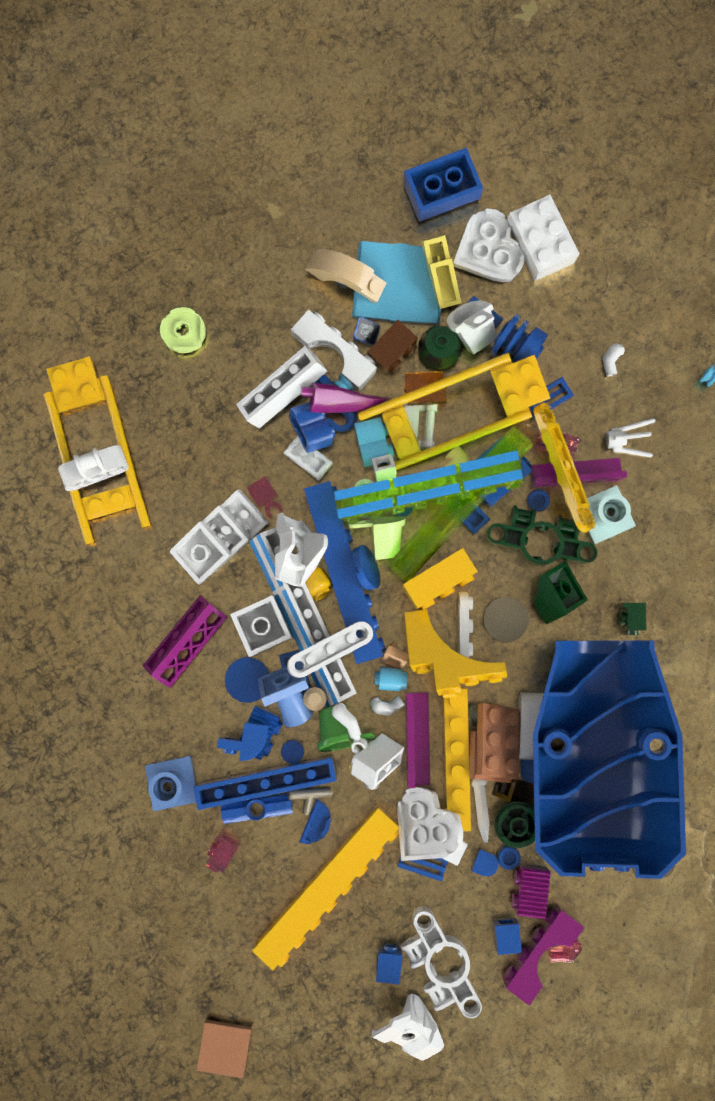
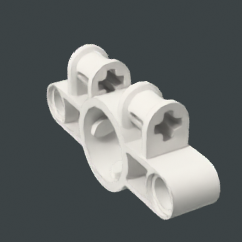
(450, 988)

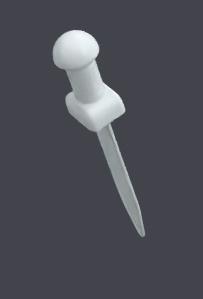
(481, 807)

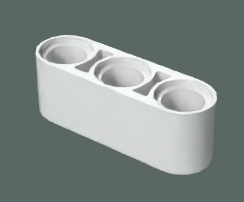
(528, 712)

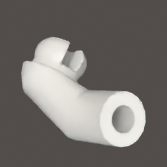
(610, 357)
(384, 708)

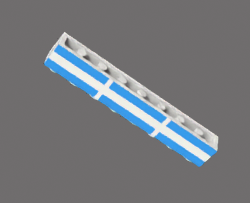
(302, 618)

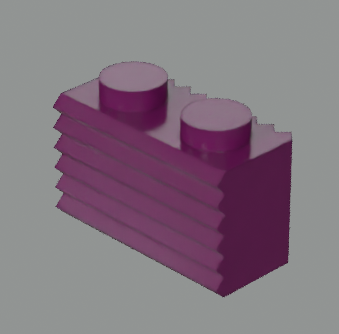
(531, 891)

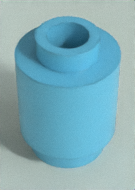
(391, 679)

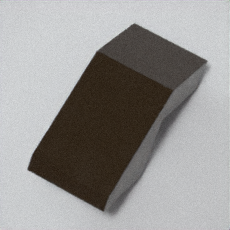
(516, 791)

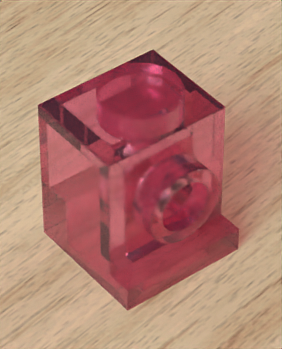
(221, 853)

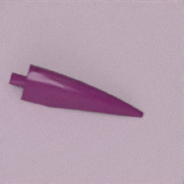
(333, 399)

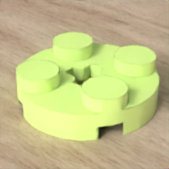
(192, 339)

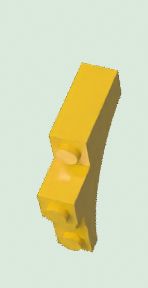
(450, 668)

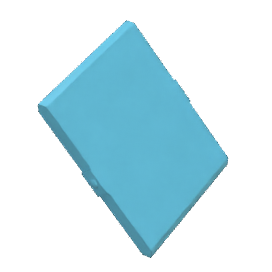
(408, 285)

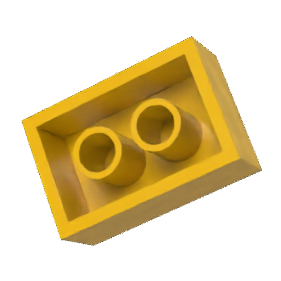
(440, 580)

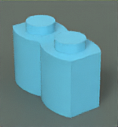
(372, 441)

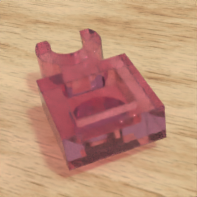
(263, 493)

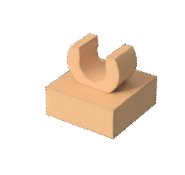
(394, 657)

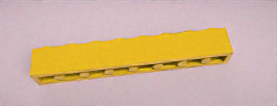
(325, 888)

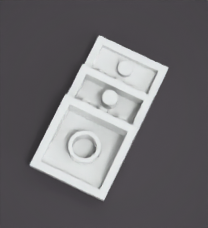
(219, 536)

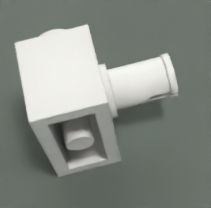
(377, 761)

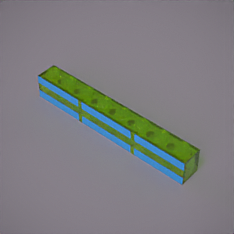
(430, 486)

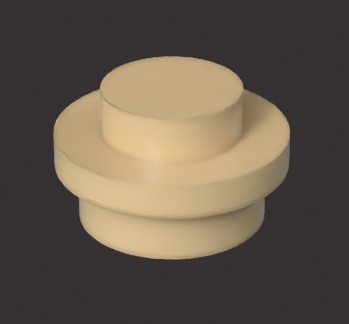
(315, 698)

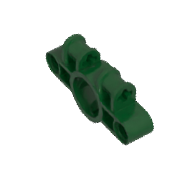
(566, 544)

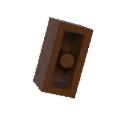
(393, 347)

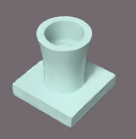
(611, 525)

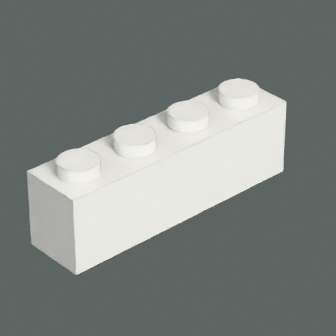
(281, 387)

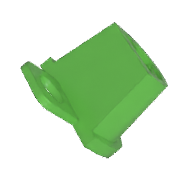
(335, 735)

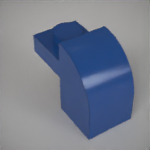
(252, 742)

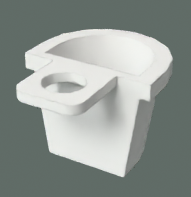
(473, 325)

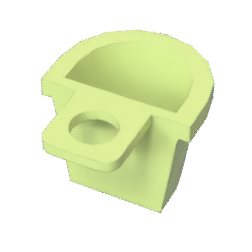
(384, 535)

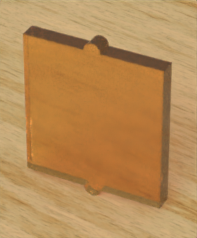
(419, 379)

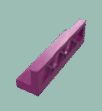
(588, 471)
(181, 638)
(417, 739)

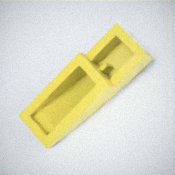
(441, 271)

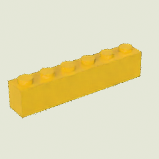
(457, 757)

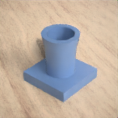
(286, 691)
(178, 773)

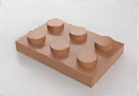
(497, 741)

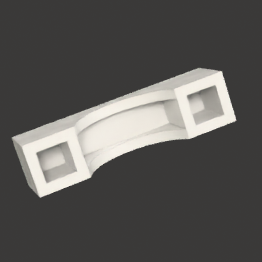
(313, 332)

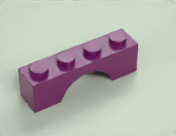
(558, 929)

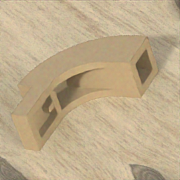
(344, 269)

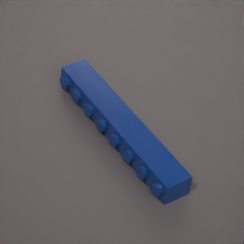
(348, 590)

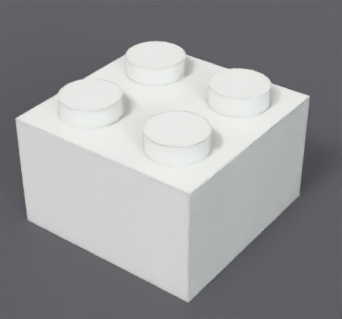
(261, 626)

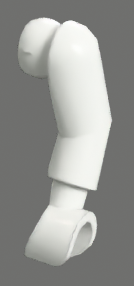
(350, 722)

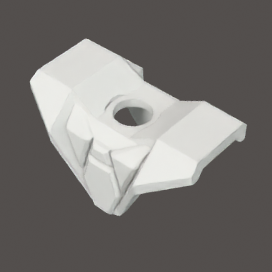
(297, 568)
(414, 1020)

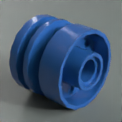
(517, 341)

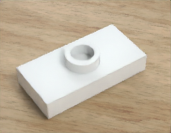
(313, 462)

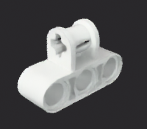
(92, 467)

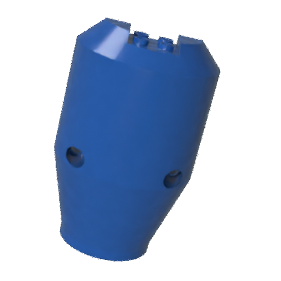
(605, 790)

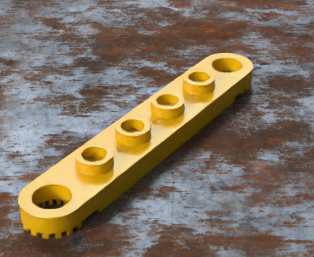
(564, 467)

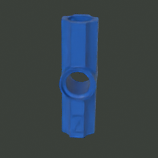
(272, 806)

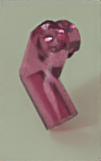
(567, 954)

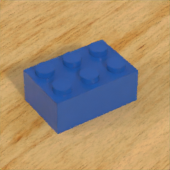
(442, 184)

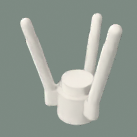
(617, 438)

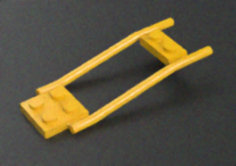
(518, 386)
(74, 387)

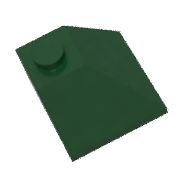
(558, 593)

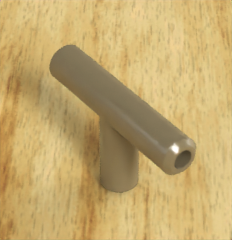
(308, 796)

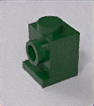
(632, 617)

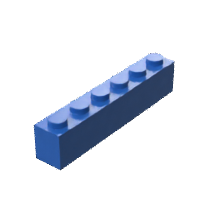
(265, 782)

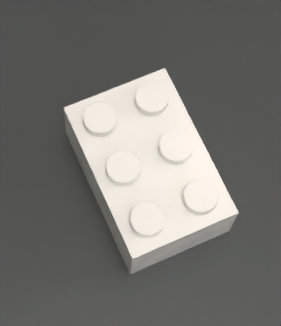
(542, 237)

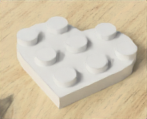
(488, 248)
(426, 828)

